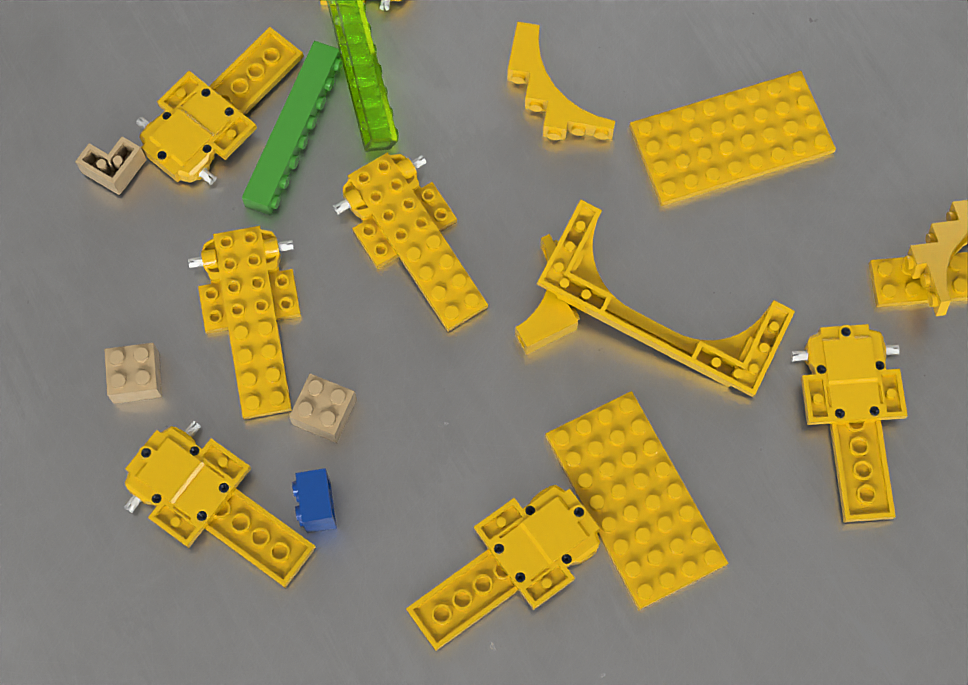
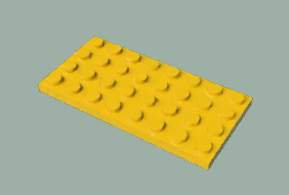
(731, 138)
(636, 500)

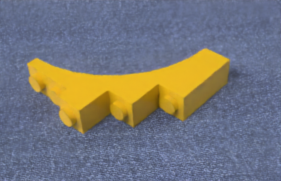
(542, 95)
(931, 259)

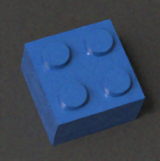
(315, 500)

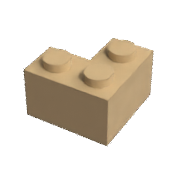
(112, 169)

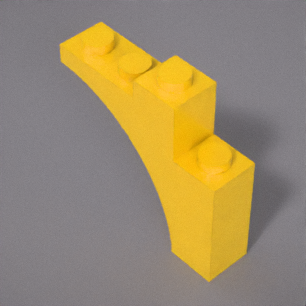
(551, 318)

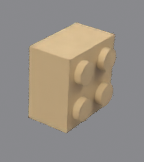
(133, 373)
(323, 408)

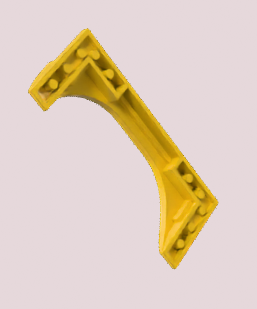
(730, 361)

